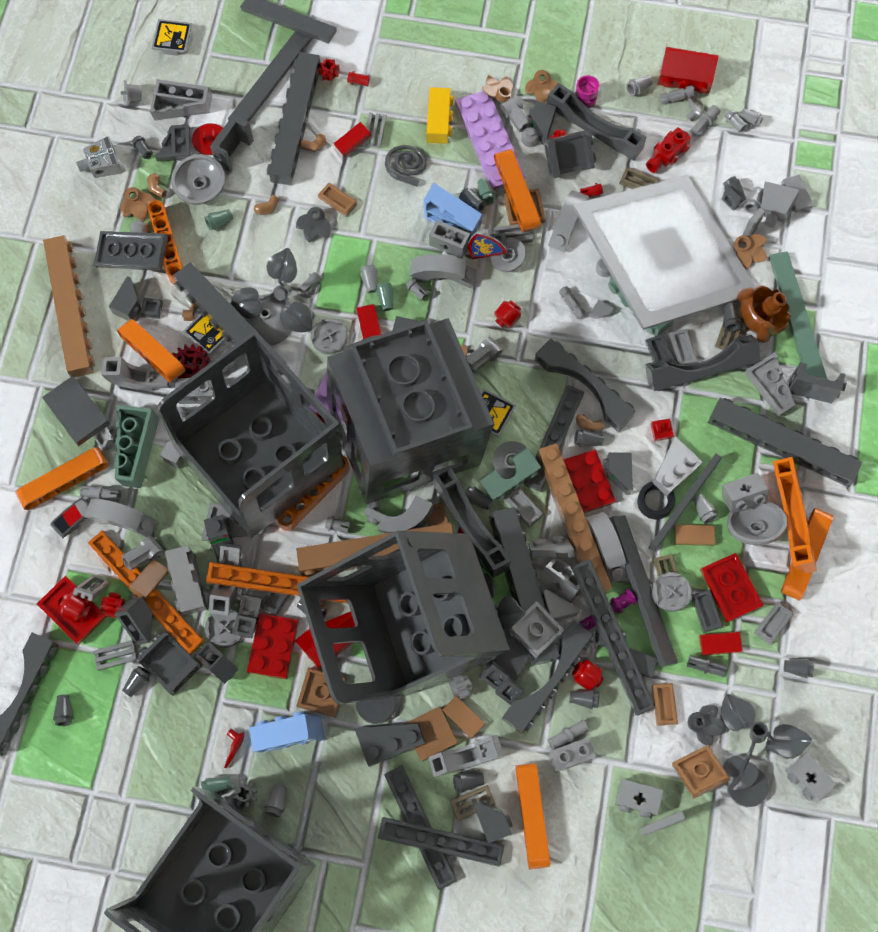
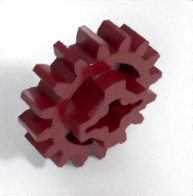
(194, 356)

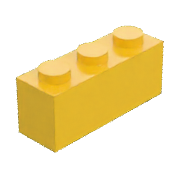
(439, 115)

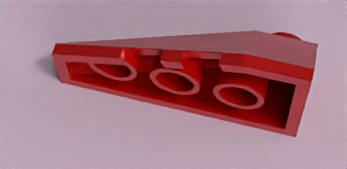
(307, 644)

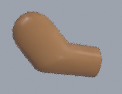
(315, 145)
(152, 181)
(266, 208)
(583, 422)

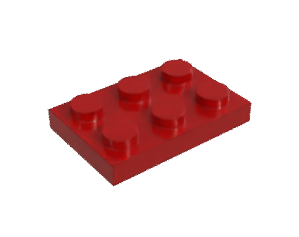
(589, 481)
(731, 587)
(74, 629)
(272, 646)

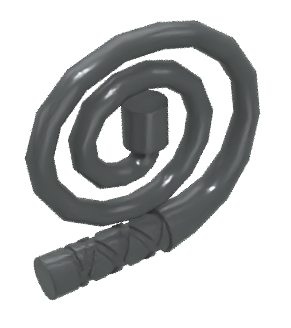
(396, 175)

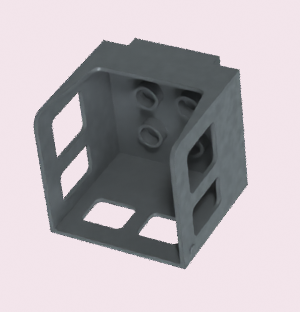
(407, 407)
(254, 437)
(414, 612)
(217, 876)

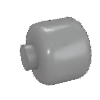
(530, 137)
(139, 227)
(601, 269)

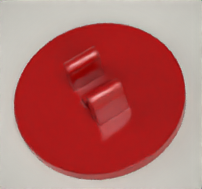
(204, 137)

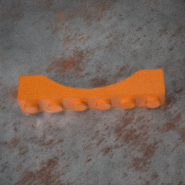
(797, 525)

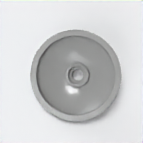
(196, 171)
(270, 326)
(758, 524)

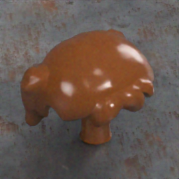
(764, 311)

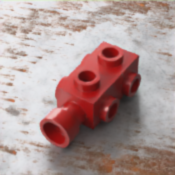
(677, 143)

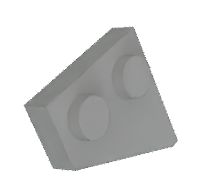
(551, 547)

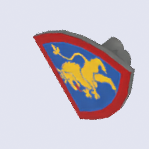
(484, 245)

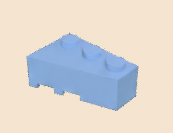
(450, 210)
(286, 732)

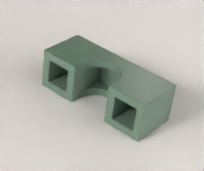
(525, 467)

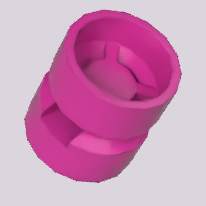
(587, 90)

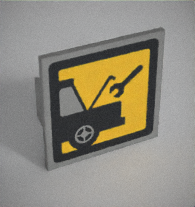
(171, 36)
(204, 334)
(499, 409)

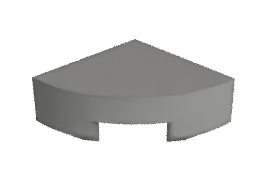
(601, 310)

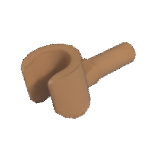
(189, 314)

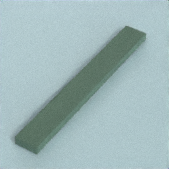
(799, 320)

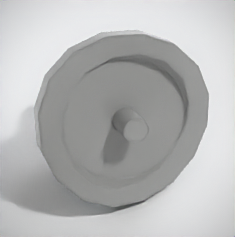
(131, 93)

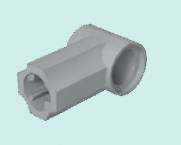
(514, 111)
(487, 351)
(146, 551)

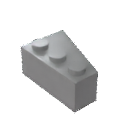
(179, 99)
(186, 580)

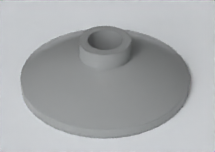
(516, 250)
(501, 456)

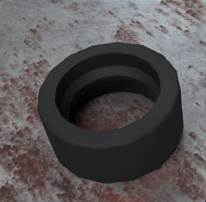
(649, 513)

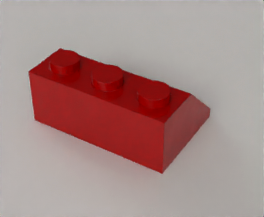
(688, 68)

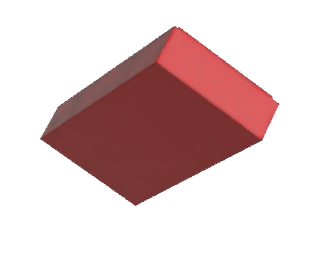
(352, 139)
(368, 321)
(720, 643)

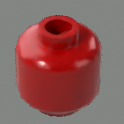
(507, 314)
(74, 607)
(587, 675)

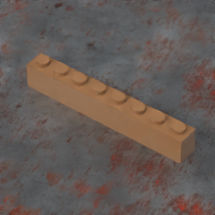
(68, 306)
(571, 511)
(319, 557)

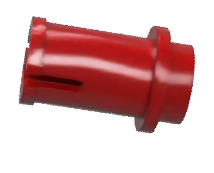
(360, 79)
(595, 190)

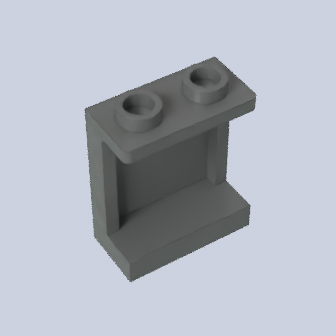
(229, 138)
(569, 153)
(815, 387)
(168, 663)

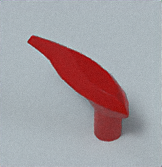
(236, 744)

